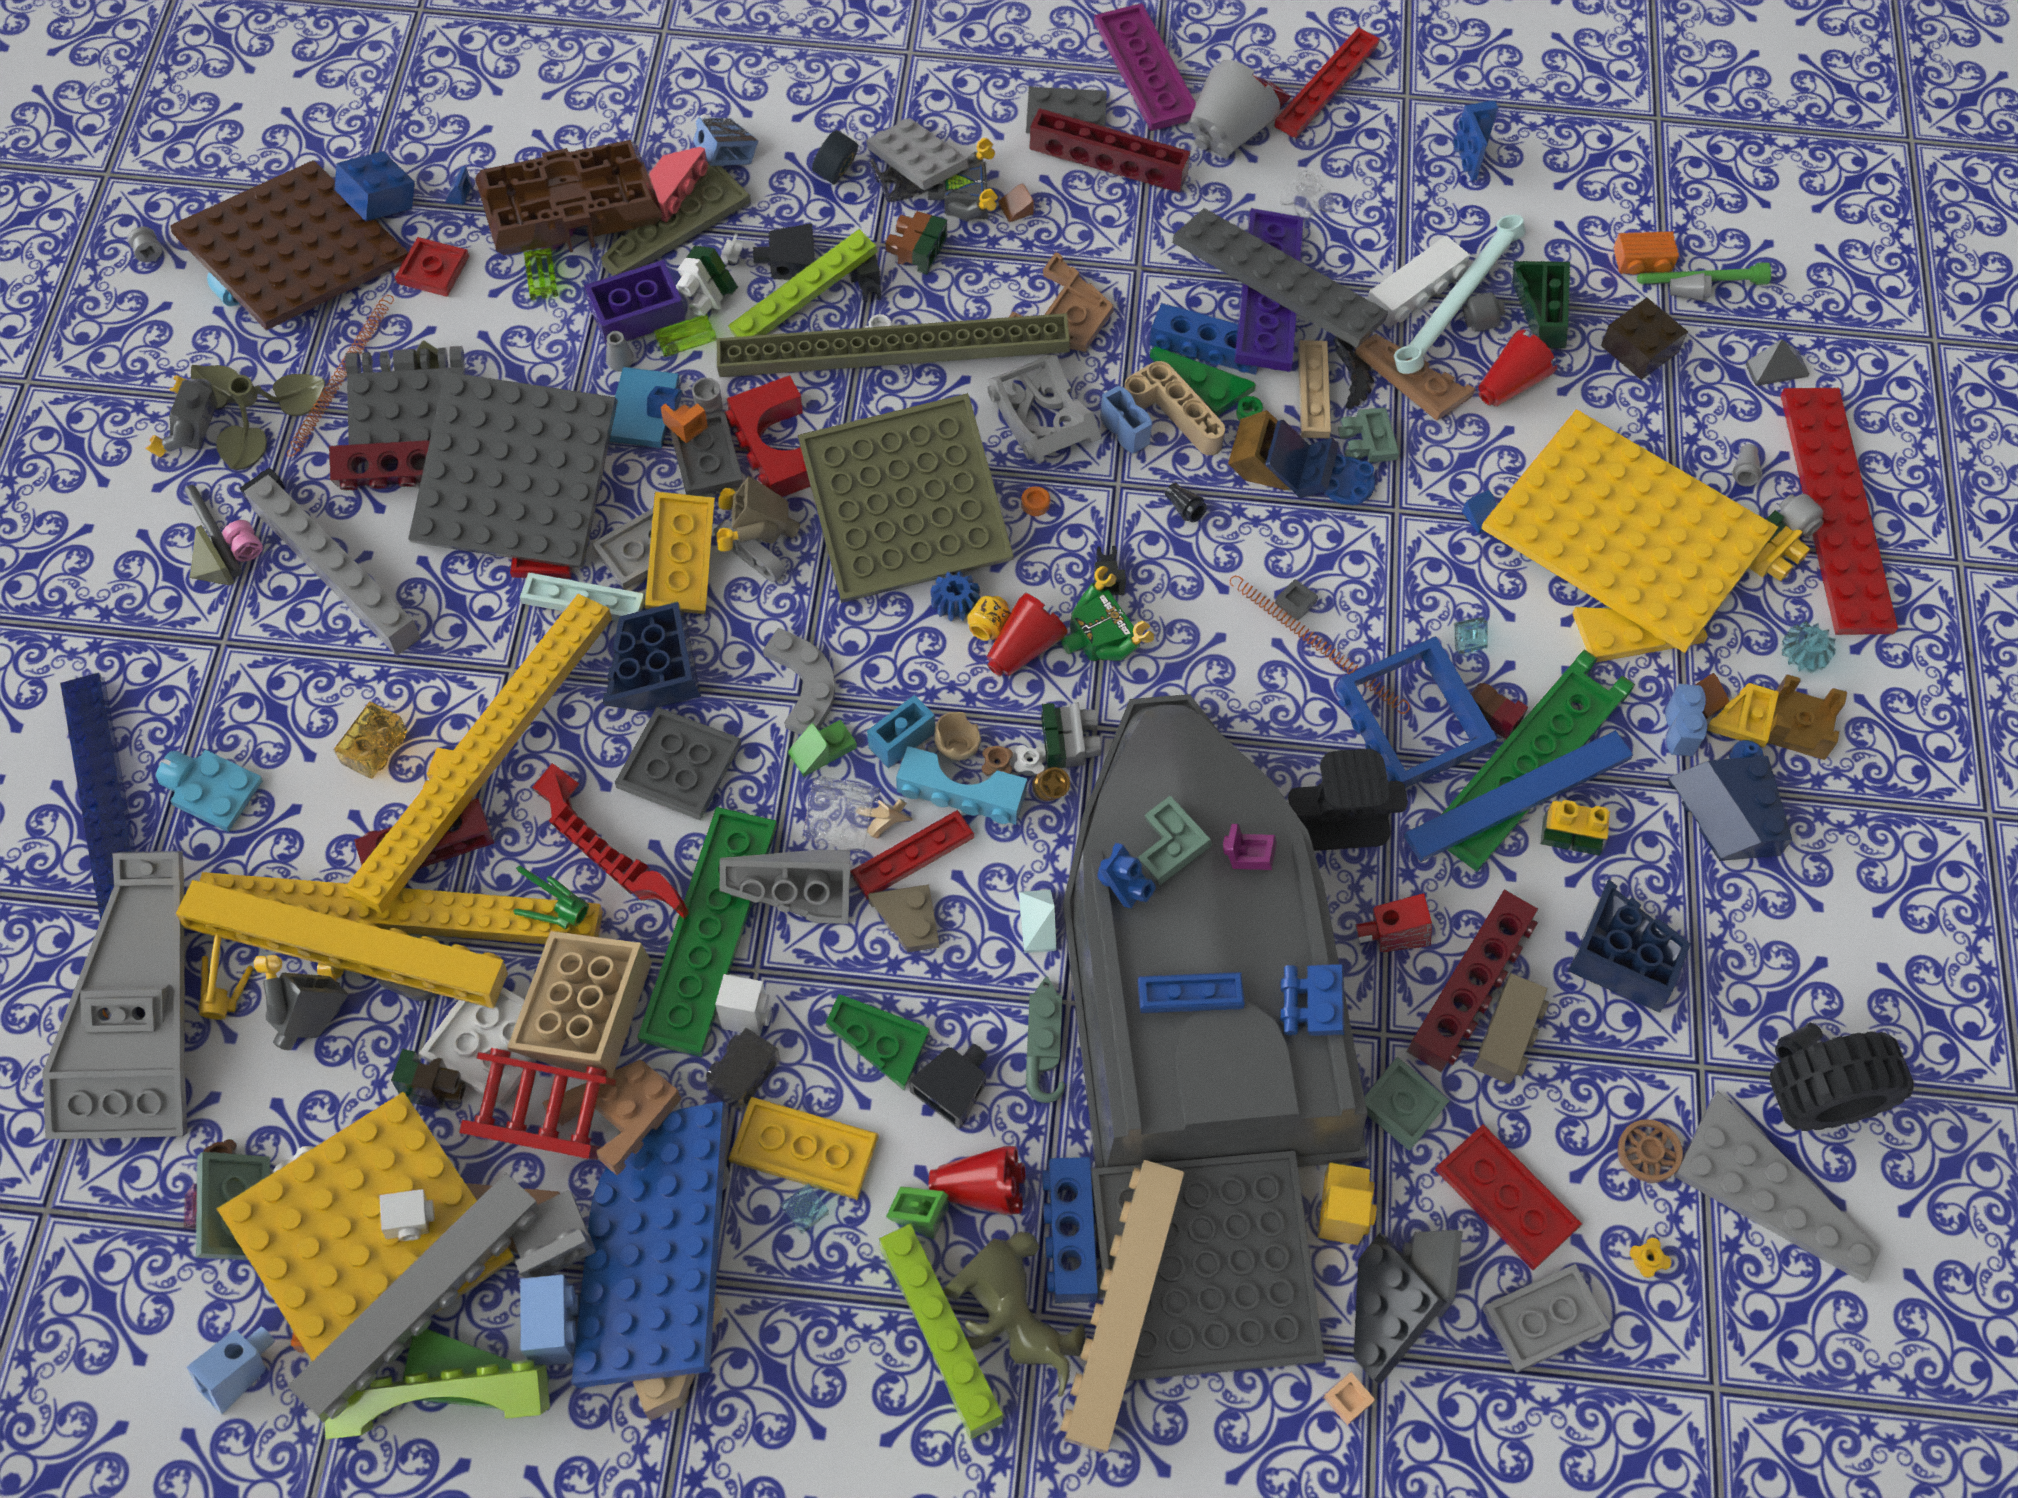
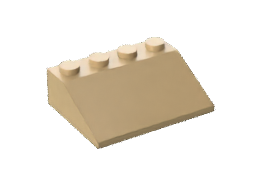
(581, 1002)

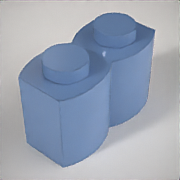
(1125, 419)
(1686, 720)

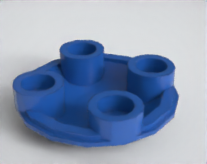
(1351, 481)

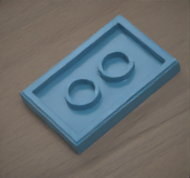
(631, 419)

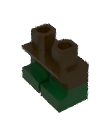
(425, 1083)

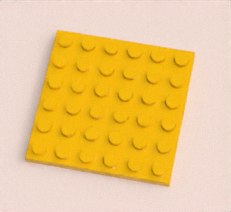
(318, 1220)

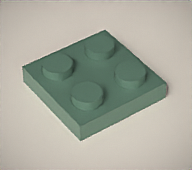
(1404, 1103)

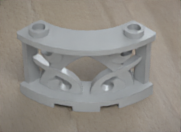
(1036, 439)

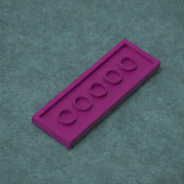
(1146, 66)

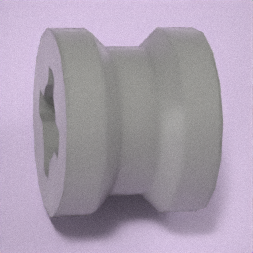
(144, 244)

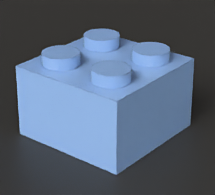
(548, 1319)

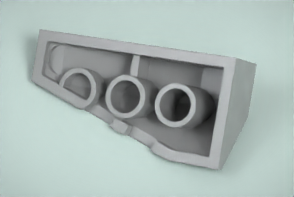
(797, 882)

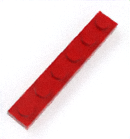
(1326, 82)

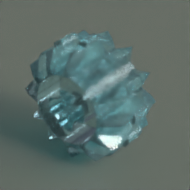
(1808, 647)

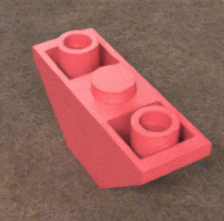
(675, 178)

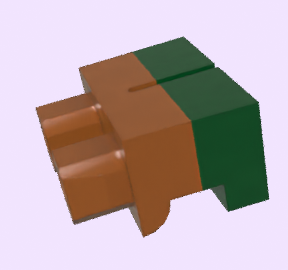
(920, 241)

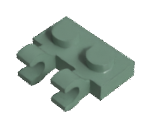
(1376, 433)

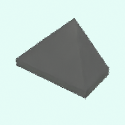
(1777, 364)

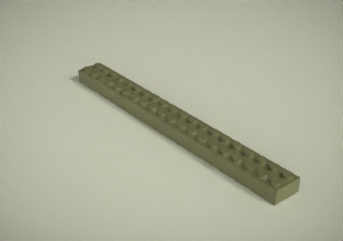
(893, 345)

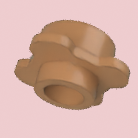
(997, 753)

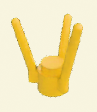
(214, 1001)

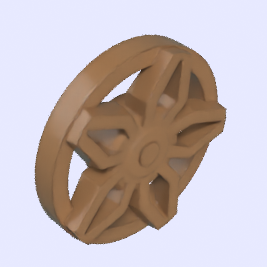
(1649, 1151)

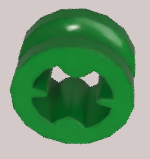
(1247, 403)

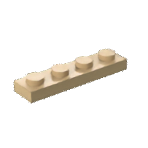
(1314, 389)

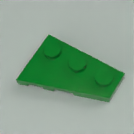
(879, 1037)

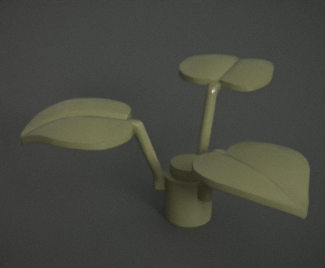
(246, 445)

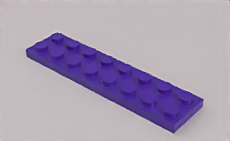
(1265, 326)

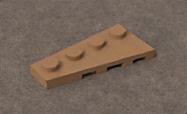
(1426, 388)

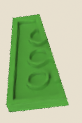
(436, 1352)

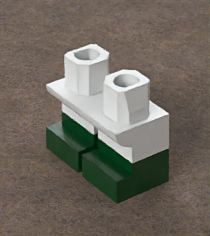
(705, 278)

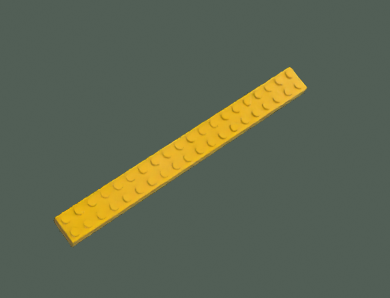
(478, 754)
(422, 910)

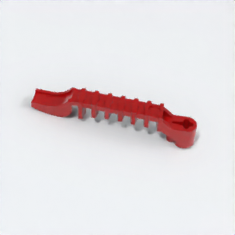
(632, 876)

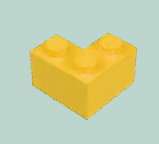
(1346, 1204)

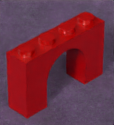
(754, 413)

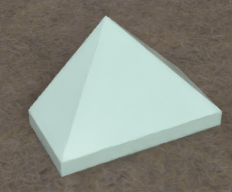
(1037, 921)

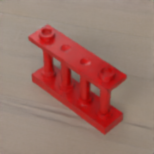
(547, 1137)

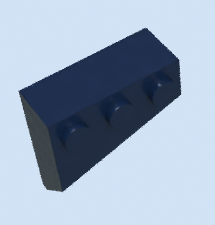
(652, 660)
(1735, 807)
(1629, 951)

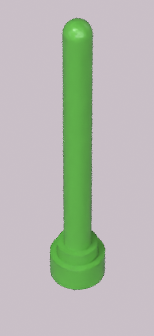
(1759, 274)

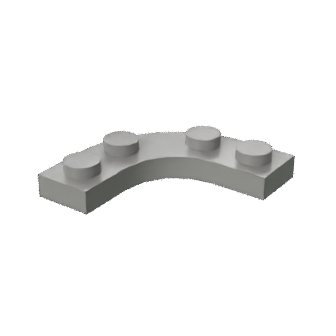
(815, 674)

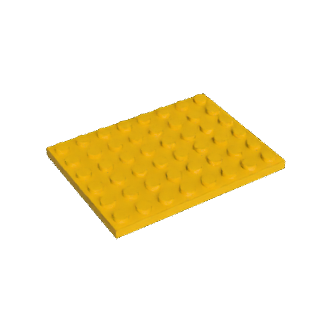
(1630, 529)

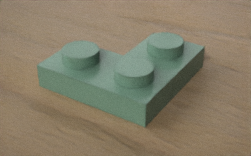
(1180, 841)

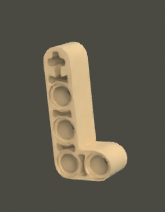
(1165, 387)

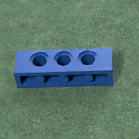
(1197, 336)
(1075, 1176)

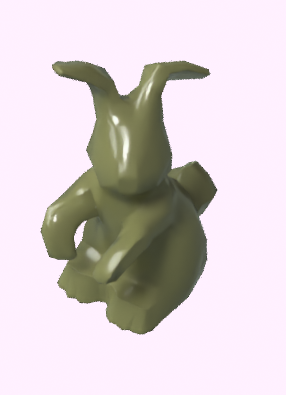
(1000, 1286)

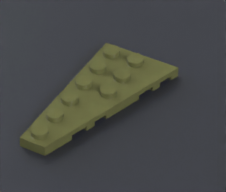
(711, 200)

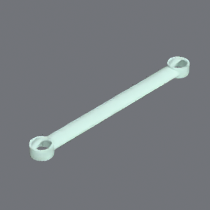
(1459, 294)

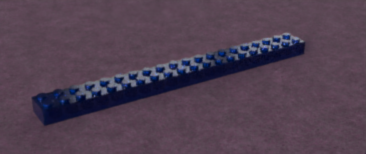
(98, 780)

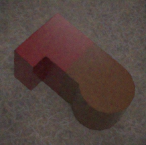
(1498, 710)

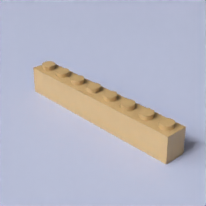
(1123, 1307)

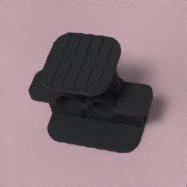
(1350, 802)

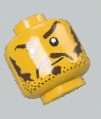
(988, 617)

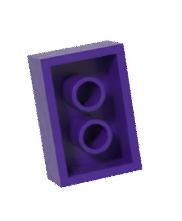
(635, 302)

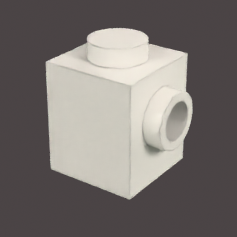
(406, 1215)

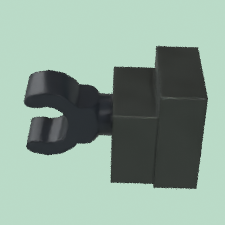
(868, 277)
(1110, 562)

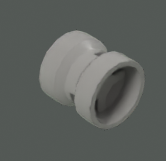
(708, 395)

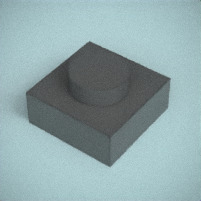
(1296, 599)

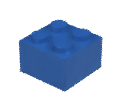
(374, 185)

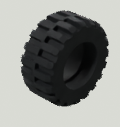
(1841, 1081)

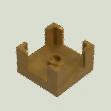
(1805, 721)

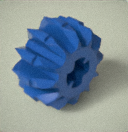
(954, 595)

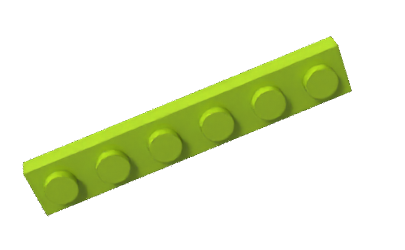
(804, 286)

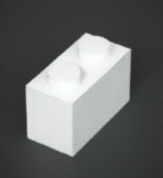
(743, 1004)

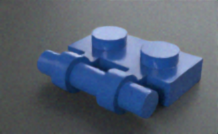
(1325, 1000)

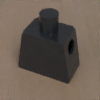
(788, 251)
(951, 1083)

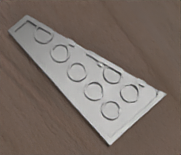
(1752, 1177)

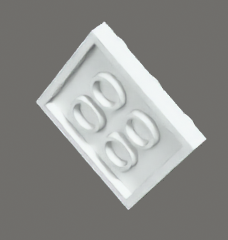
(477, 1029)

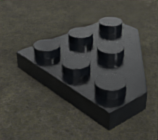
(1391, 1307)

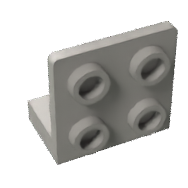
(553, 1239)

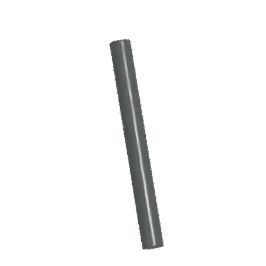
(213, 530)

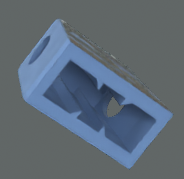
(724, 141)

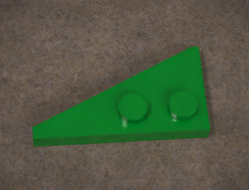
(1215, 387)

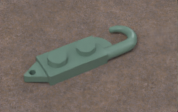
(1043, 1039)

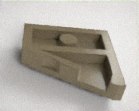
(908, 915)

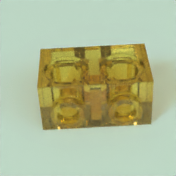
(364, 737)

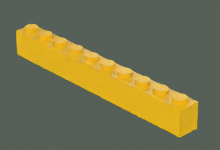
(343, 943)

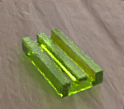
(543, 290)
(683, 332)

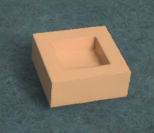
(1349, 1398)

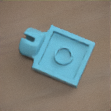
(208, 786)

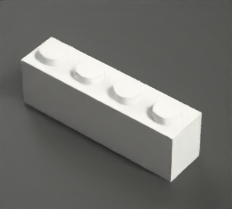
(1420, 280)

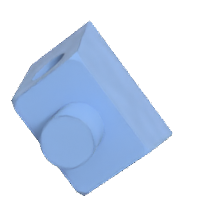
(230, 1367)

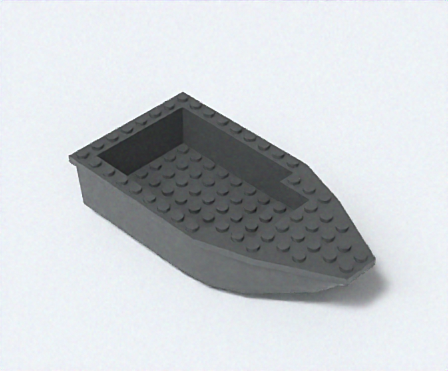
(1210, 1077)

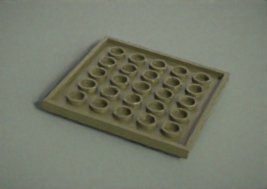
(905, 497)

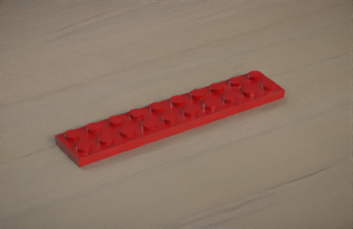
(1846, 540)

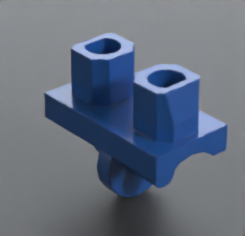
(1125, 877)

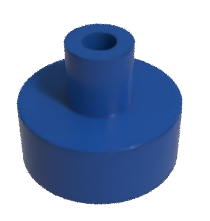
(1745, 749)

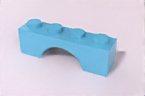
(996, 798)

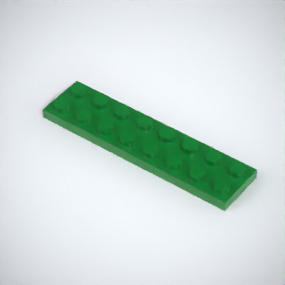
(704, 941)

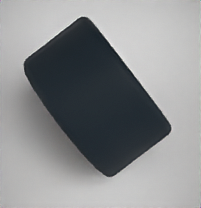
(835, 156)

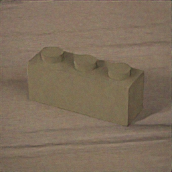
(1511, 1029)

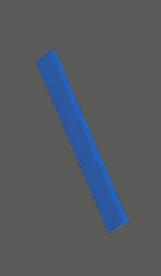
(1517, 796)

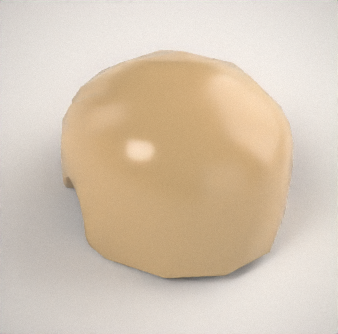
(956, 736)

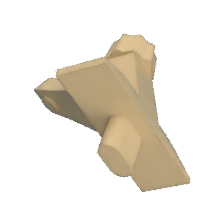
(886, 816)

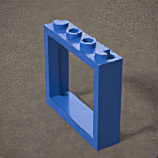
(1452, 688)

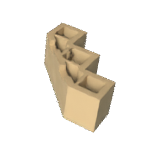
(668, 1393)

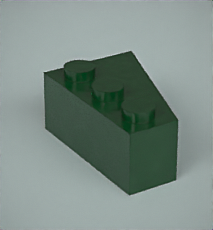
(1544, 298)

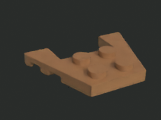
(1083, 303)
(633, 1106)

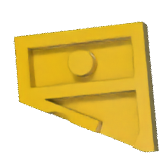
(1747, 715)

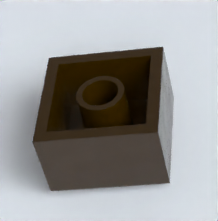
(1644, 338)

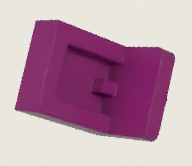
(1249, 850)

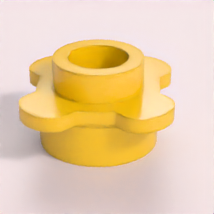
(1643, 1264)

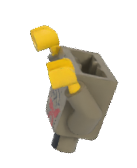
(755, 515)

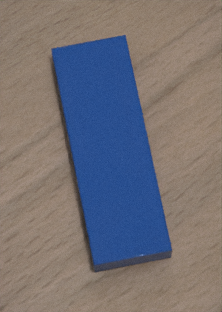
(1190, 992)

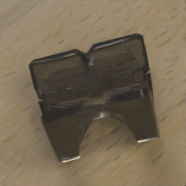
(904, 187)

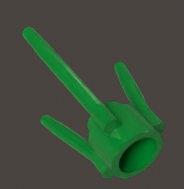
(569, 907)

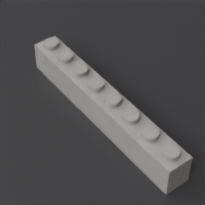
(333, 565)
(413, 1298)

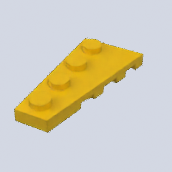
(1614, 636)

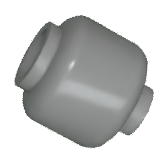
(1801, 514)

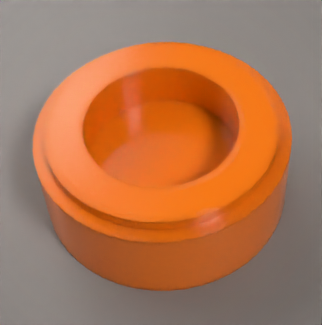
(1035, 501)

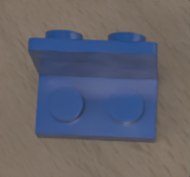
(1474, 135)

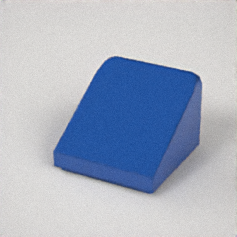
(459, 188)
(661, 396)
(1478, 509)

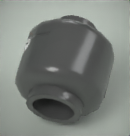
(1483, 311)

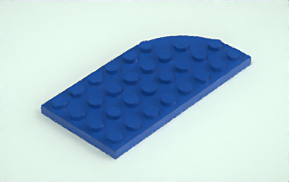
(656, 1256)

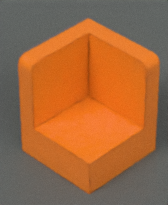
(685, 421)

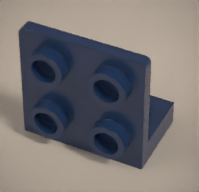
(1300, 465)

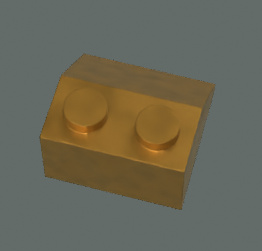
(1252, 449)

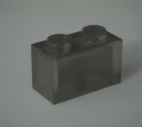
(742, 1069)

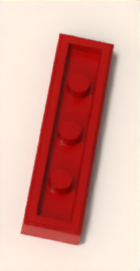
(912, 854)

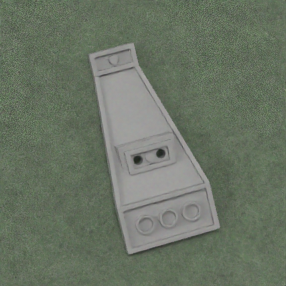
(126, 1070)

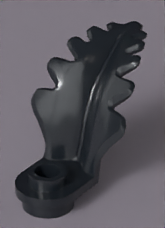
(1358, 372)

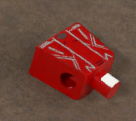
(1398, 925)

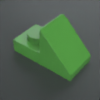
(821, 747)

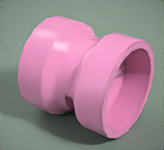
(242, 540)

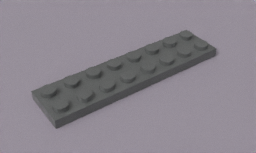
(1280, 277)

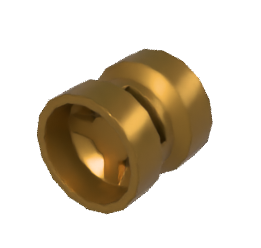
(1057, 783)

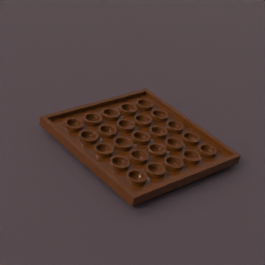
(288, 244)

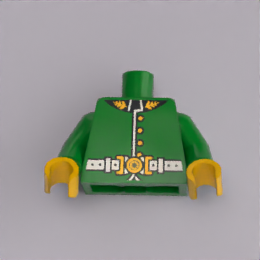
(1102, 626)

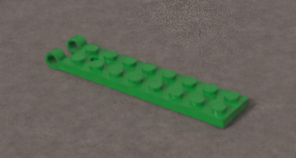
(1544, 735)

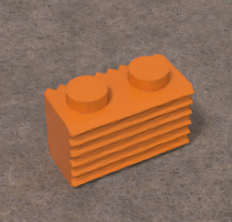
(1646, 252)

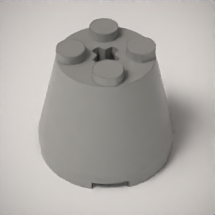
(1231, 108)

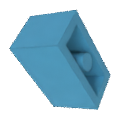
(903, 727)

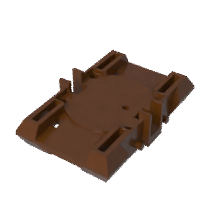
(544, 197)

